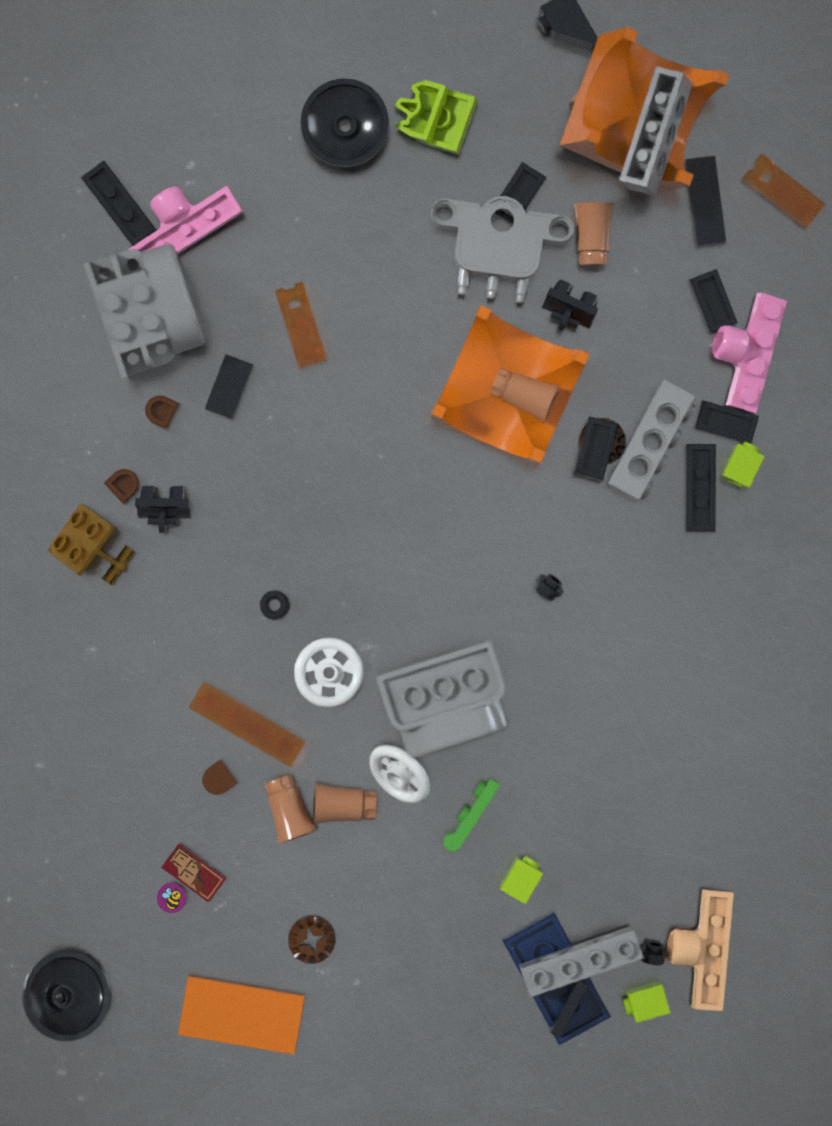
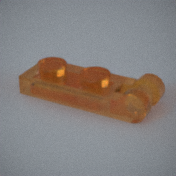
(784, 191)
(301, 326)

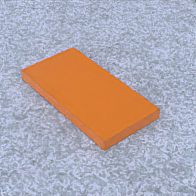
(241, 1014)

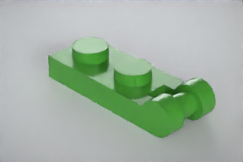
(470, 815)

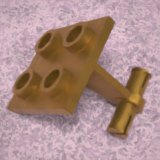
(82, 540)

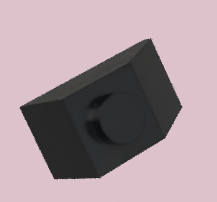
(567, 23)

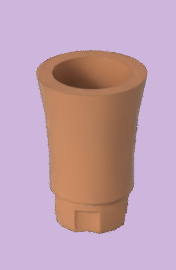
(593, 232)
(525, 393)
(342, 804)
(288, 810)

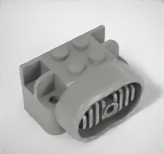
(145, 307)
(446, 700)

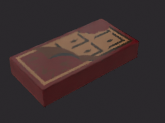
(193, 872)

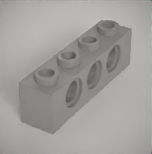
(656, 131)
(666, 397)
(581, 961)

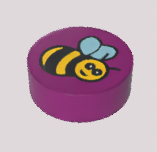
(172, 897)

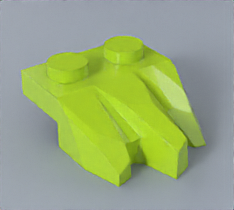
(437, 115)

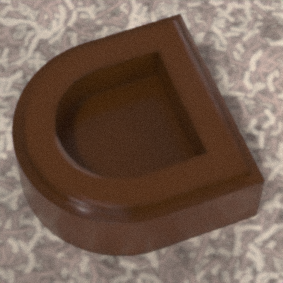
(161, 410)
(123, 484)
(218, 779)

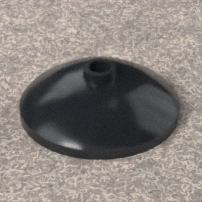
(339, 103)
(83, 993)

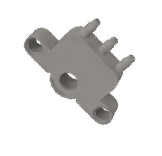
(498, 254)

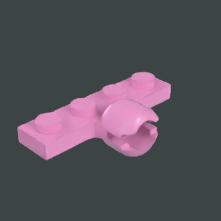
(187, 224)
(750, 351)

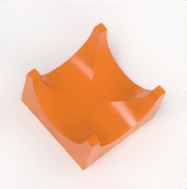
(614, 97)
(475, 413)

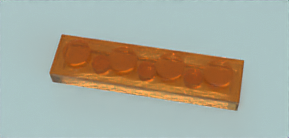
(247, 724)

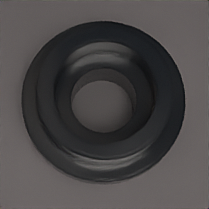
(549, 586)
(267, 598)
(654, 953)

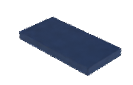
(542, 939)

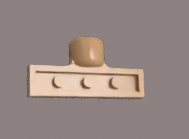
(706, 949)

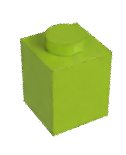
(742, 465)
(521, 878)
(646, 1002)

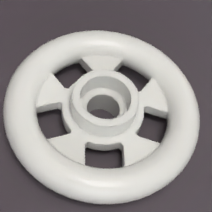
(343, 693)
(399, 775)

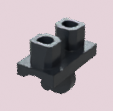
(569, 309)
(163, 510)

